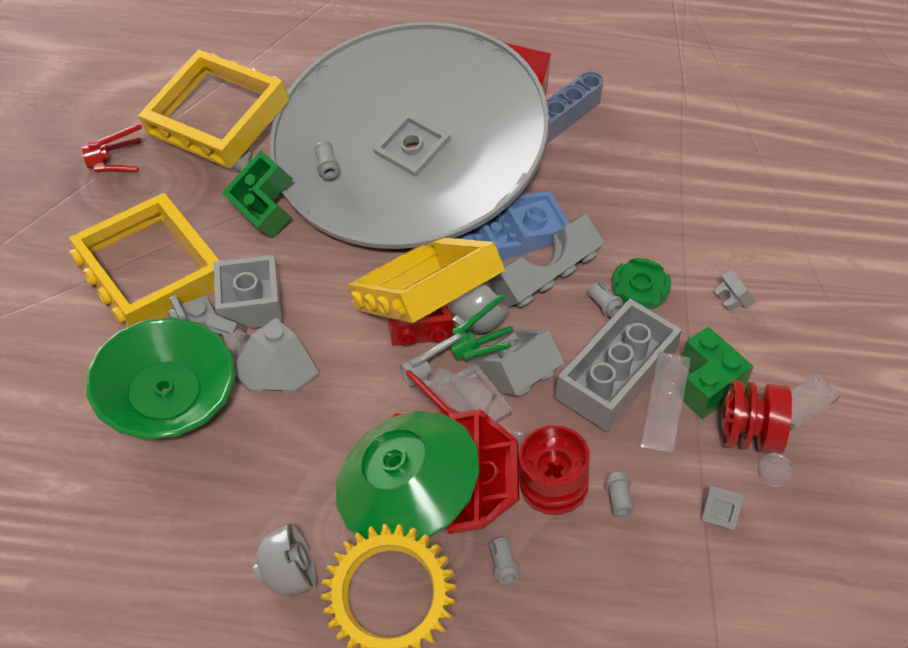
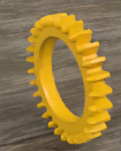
(357, 555)

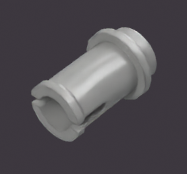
(327, 165)
(605, 299)
(618, 486)
(505, 567)

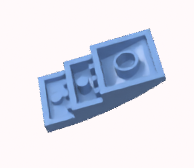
(522, 225)

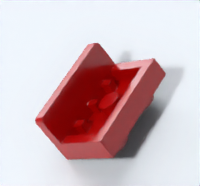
(432, 327)

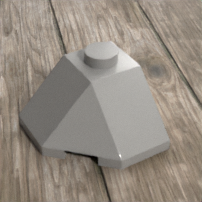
(274, 361)

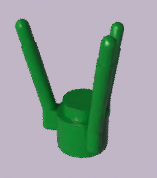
(468, 345)

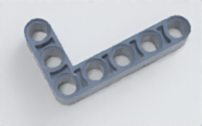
(573, 102)

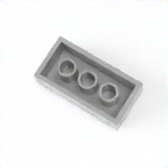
(616, 364)

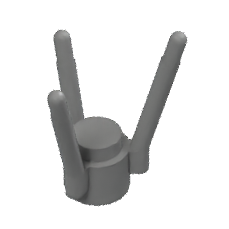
(420, 364)

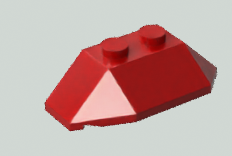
(498, 469)

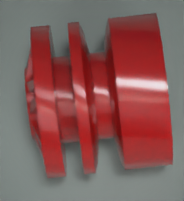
(763, 417)
(554, 469)

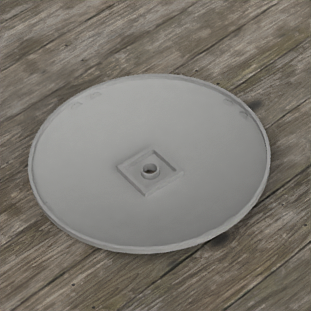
(421, 82)

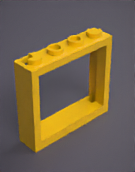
(241, 136)
(131, 221)
(462, 266)

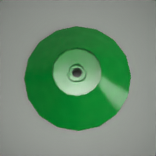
(155, 356)
(426, 487)

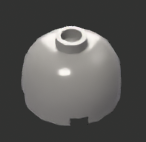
(473, 302)
(284, 563)

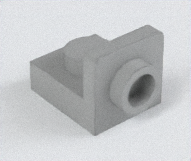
(194, 310)

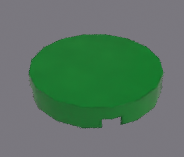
(642, 282)

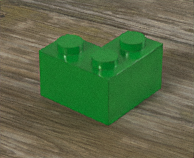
(255, 192)
(712, 370)

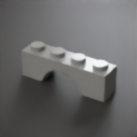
(571, 244)

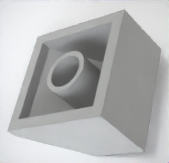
(248, 290)
(529, 359)

